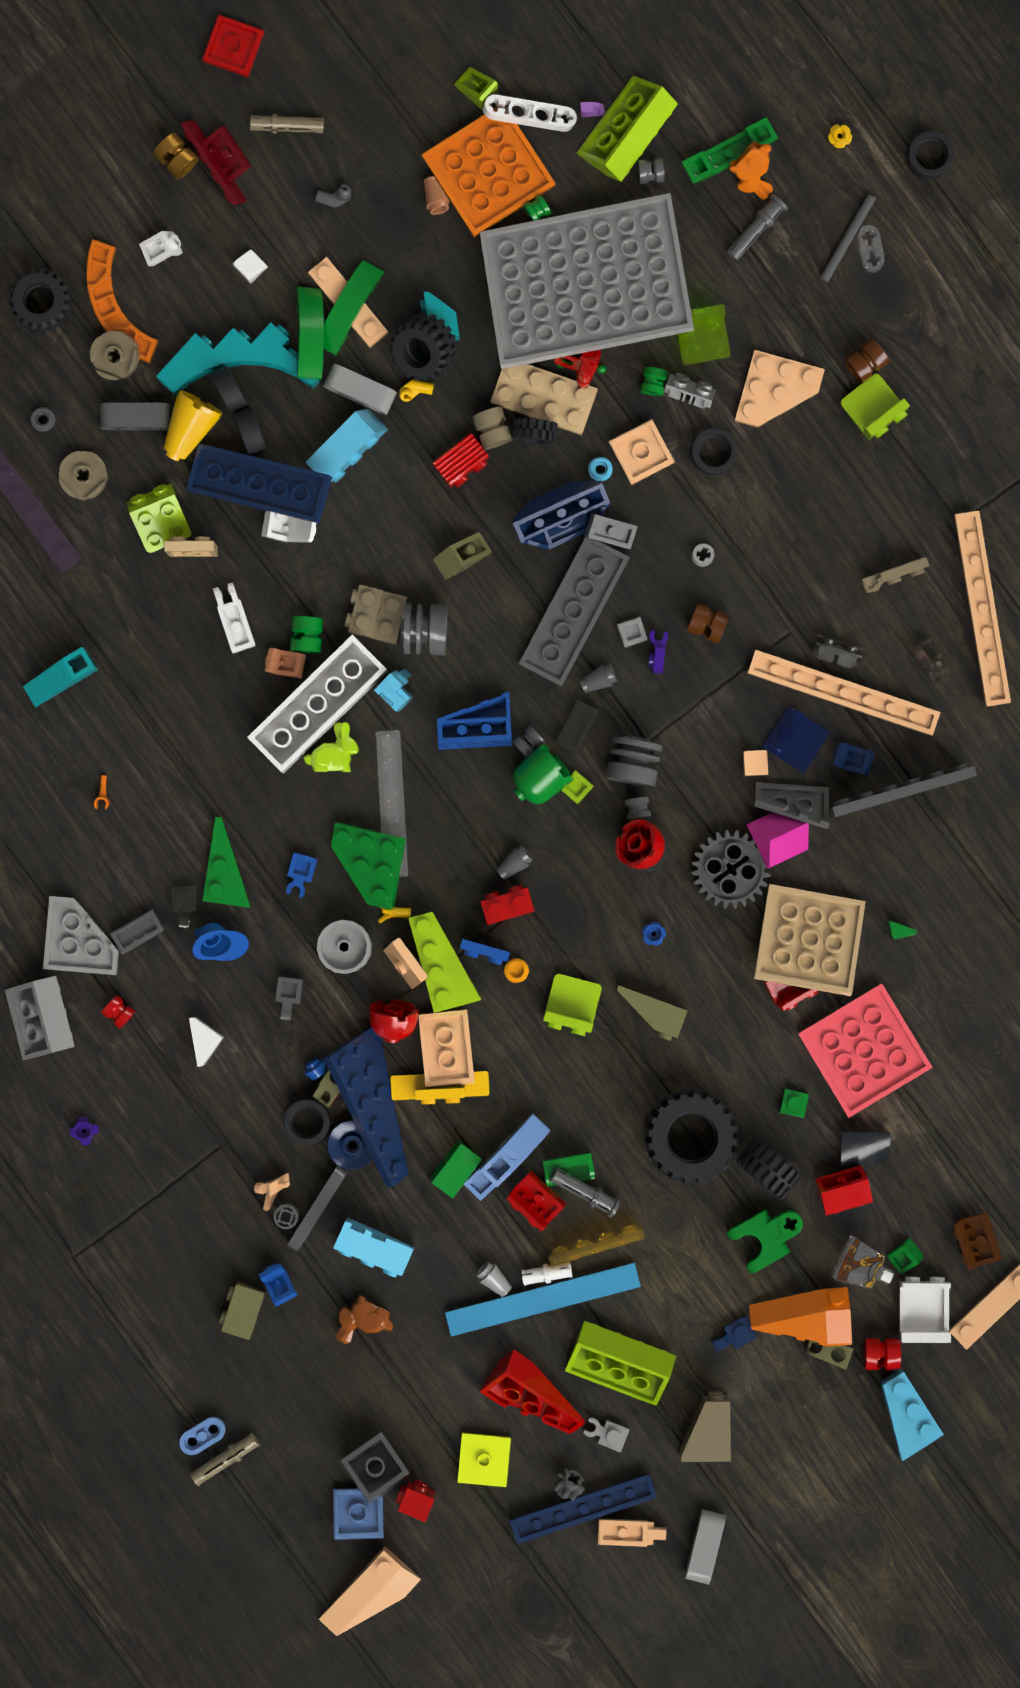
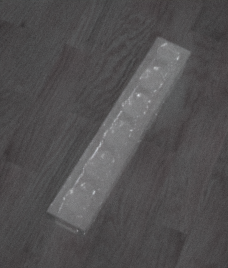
(391, 788)

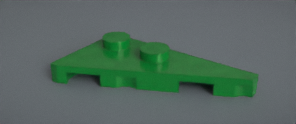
(223, 877)

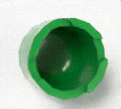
(540, 776)

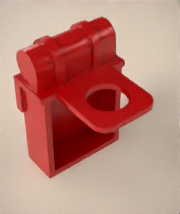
(585, 366)

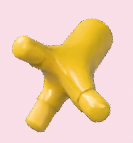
(396, 912)

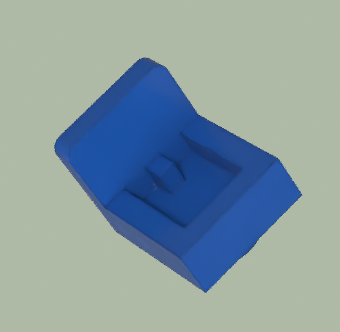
(278, 1284)

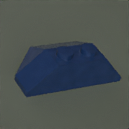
(560, 514)

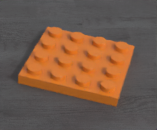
(488, 171)

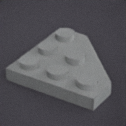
(76, 940)

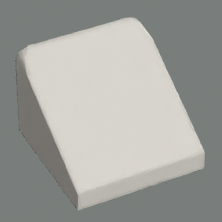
(250, 266)

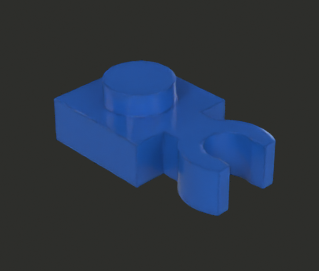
(301, 870)

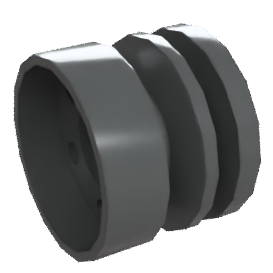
(425, 629)
(633, 761)

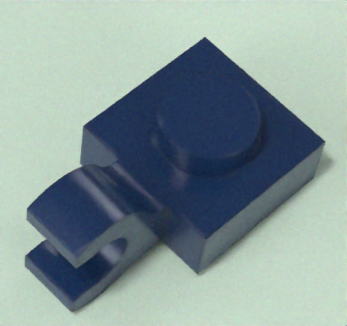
(737, 1333)

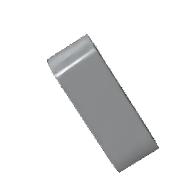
(359, 389)
(705, 1546)

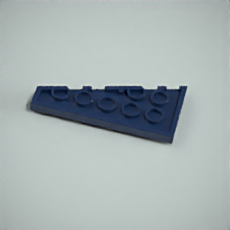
(366, 1089)

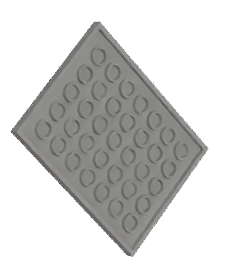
(586, 281)

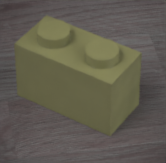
(242, 1311)

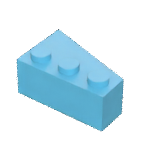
(347, 444)
(373, 1247)
(909, 1417)

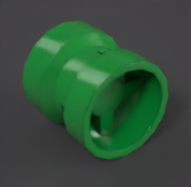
(653, 381)

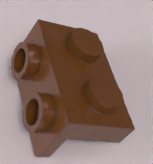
(976, 1240)

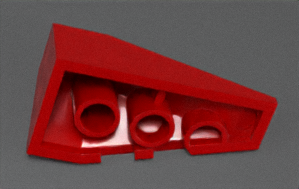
(524, 1386)

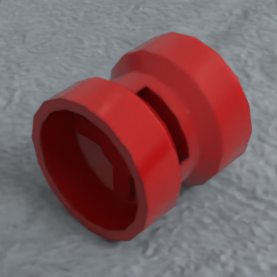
(117, 1011)

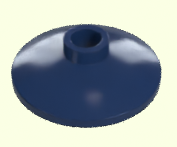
(341, 1153)

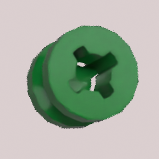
(537, 209)

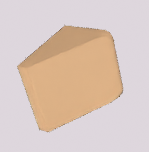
(755, 763)

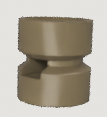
(492, 428)

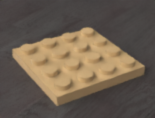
(809, 940)

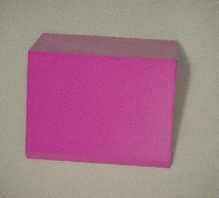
(779, 837)

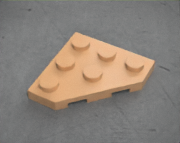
(775, 387)

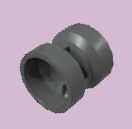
(645, 171)
(532, 737)
(286, 1216)

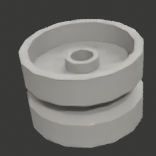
(357, 939)

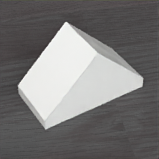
(204, 1040)

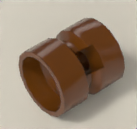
(868, 359)
(708, 623)

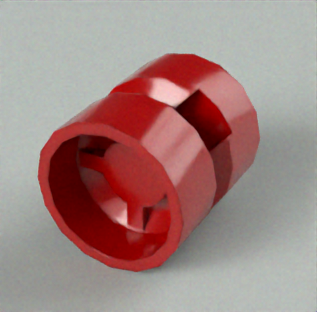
(882, 1354)

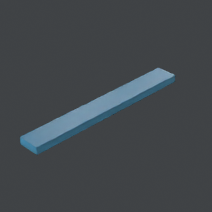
(542, 1299)

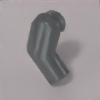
(335, 199)

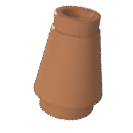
(435, 196)

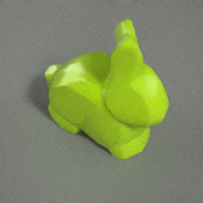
(334, 755)

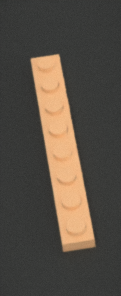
(982, 608)
(843, 692)

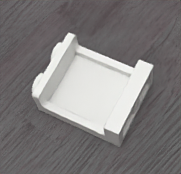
(924, 1310)

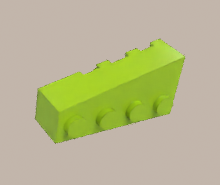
(447, 979)

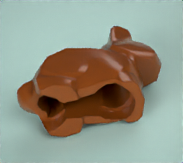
(363, 1316)

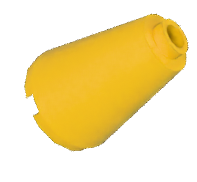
(189, 425)

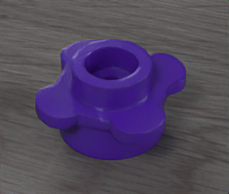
(83, 1123)

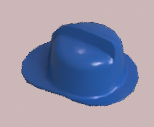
(217, 943)

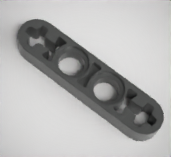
(317, 1208)

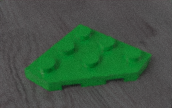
(371, 861)

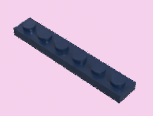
(583, 1508)

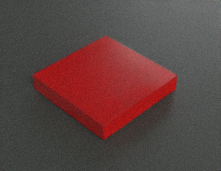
(233, 45)

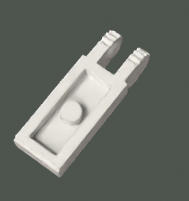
(234, 621)

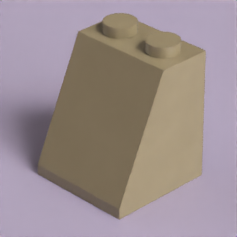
(709, 1431)

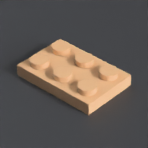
(446, 1049)

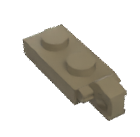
(894, 574)

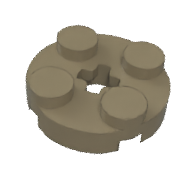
(103, 361)
(83, 461)

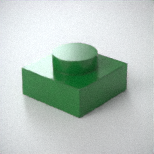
(794, 1103)

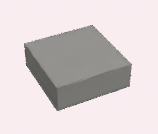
(632, 632)

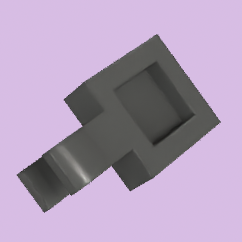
(288, 992)

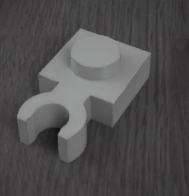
(610, 1435)

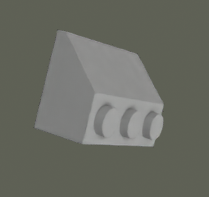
(39, 1018)

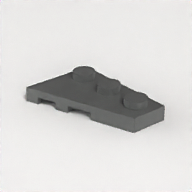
(795, 801)

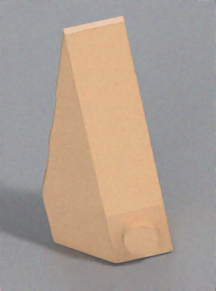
(374, 1589)

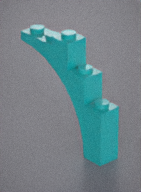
(199, 358)

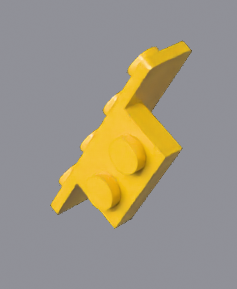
(413, 1087)

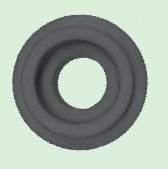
(43, 411)

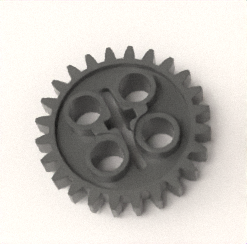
(718, 851)

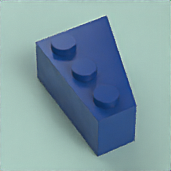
(477, 726)

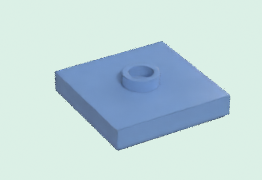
(355, 1517)

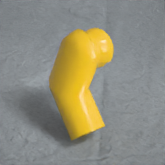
(413, 388)

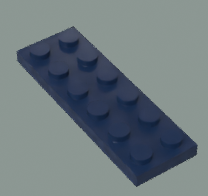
(259, 483)

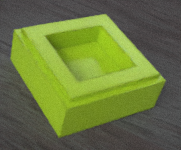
(578, 788)

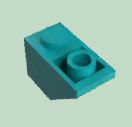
(434, 306)

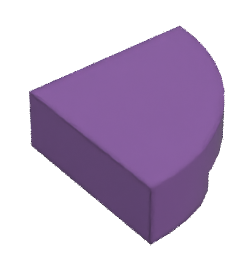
(591, 109)

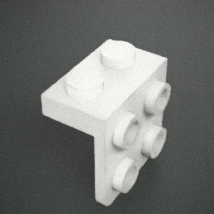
(287, 528)

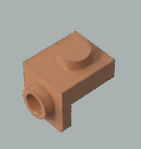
(285, 663)

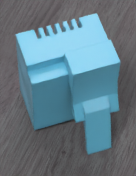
(392, 689)

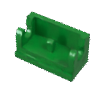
(576, 1165)
(455, 1169)

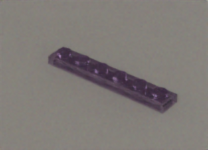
(36, 516)

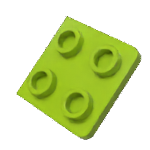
(874, 407)
(158, 517)
(572, 1004)

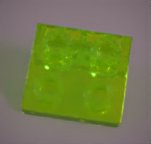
(708, 339)

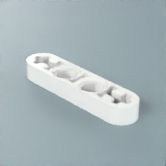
(529, 117)

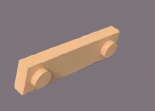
(332, 285)
(988, 1309)

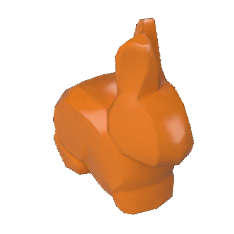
(751, 167)

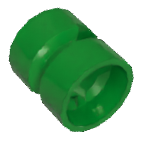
(306, 634)

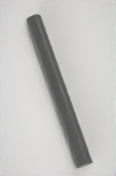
(847, 238)

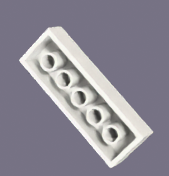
(317, 704)

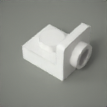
(161, 247)

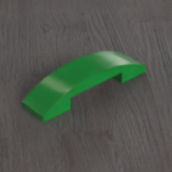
(720, 156)
(349, 305)
(310, 332)

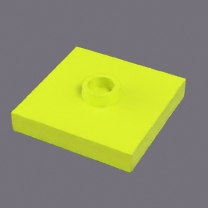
(484, 1459)

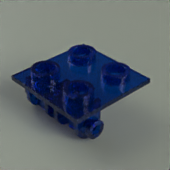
(796, 739)

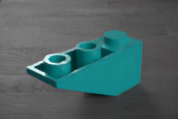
(60, 676)

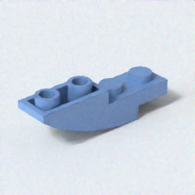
(507, 1157)

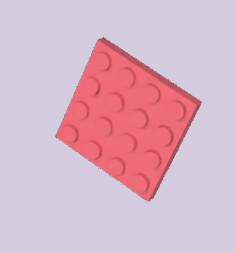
(864, 1050)

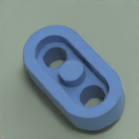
(203, 1435)

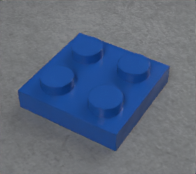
(474, 949)

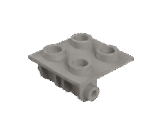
(680, 384)

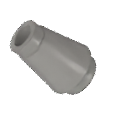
(492, 1277)

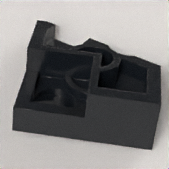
(863, 1148)

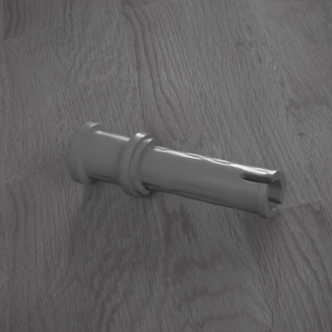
(764, 219)
(594, 1196)

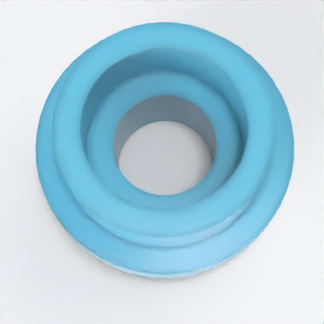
(603, 462)

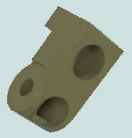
(327, 1090)
(835, 1355)

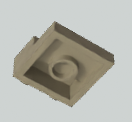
(376, 614)

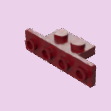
(222, 158)

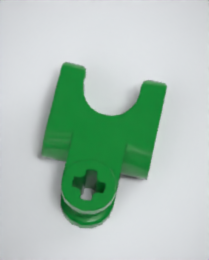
(770, 1233)

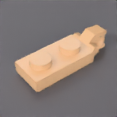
(629, 1532)

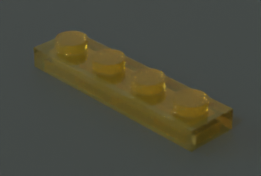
(586, 1248)

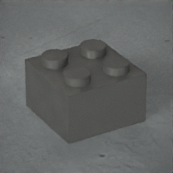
(375, 1468)

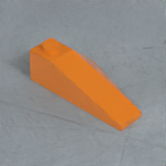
(812, 1316)

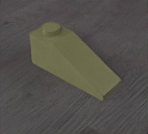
(658, 1014)

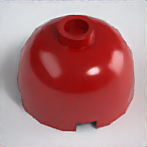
(640, 845)
(394, 1020)

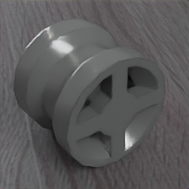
(637, 808)

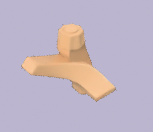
(271, 1189)

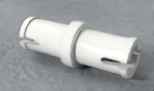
(546, 1273)

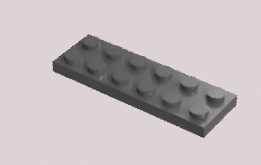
(574, 611)
(910, 788)

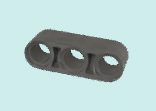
(134, 416)

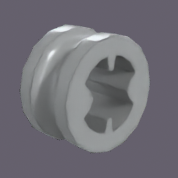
(707, 561)

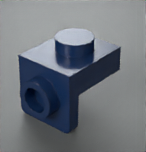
(853, 759)

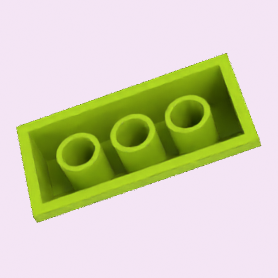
(627, 128)
(620, 1363)

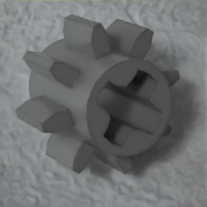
(568, 1484)

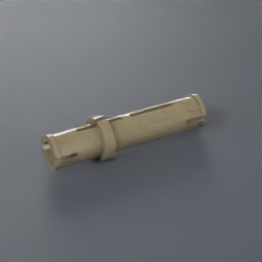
(290, 124)
(233, 1453)

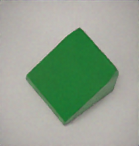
(899, 931)
(905, 1256)

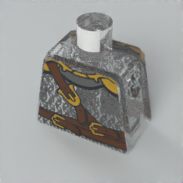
(861, 1265)

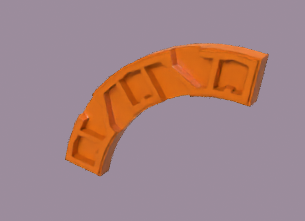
(104, 301)

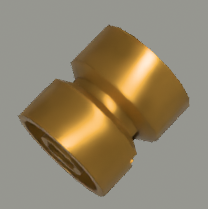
(179, 159)

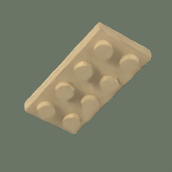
(544, 396)

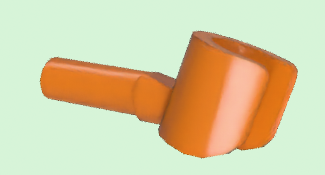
(102, 793)

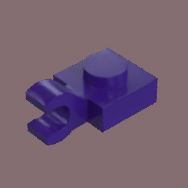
(656, 659)

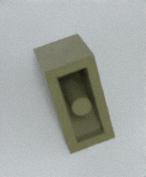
(462, 555)

